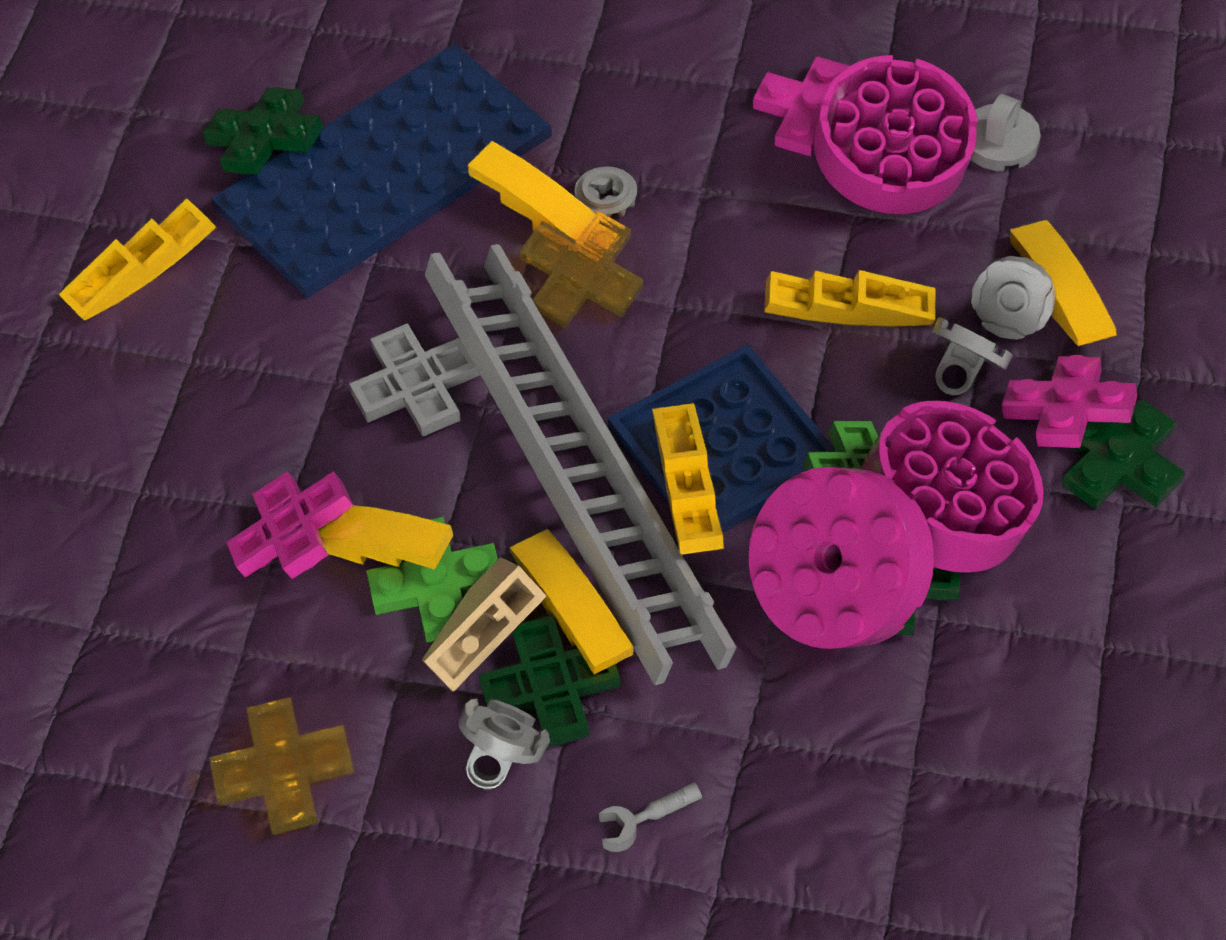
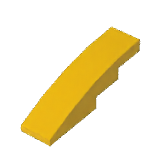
(529, 190)
(143, 258)
(858, 301)
(1076, 302)
(687, 479)
(386, 537)
(573, 601)

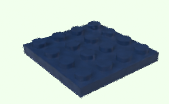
(749, 429)

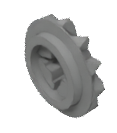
(600, 181)

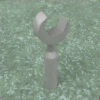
(654, 810)

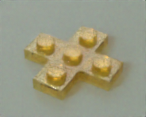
(581, 269)
(281, 765)

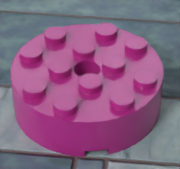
(895, 134)
(966, 479)
(882, 550)

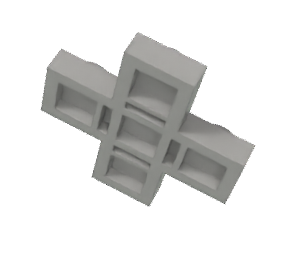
(414, 380)

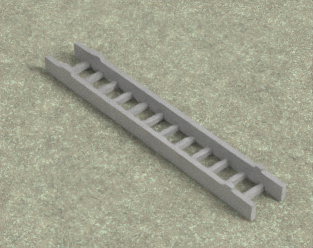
(556, 481)

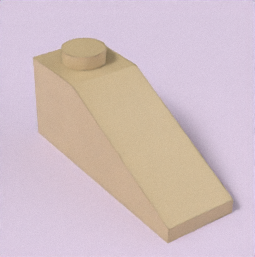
(482, 621)

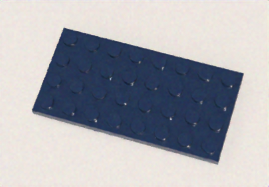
(378, 170)

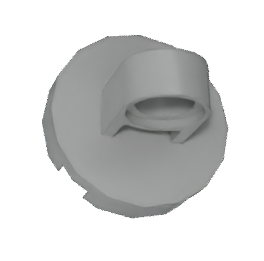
(1005, 135)
(1013, 297)
(967, 351)
(500, 733)

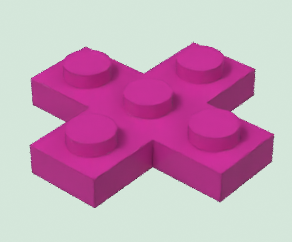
(797, 103)
(1069, 401)
(289, 524)

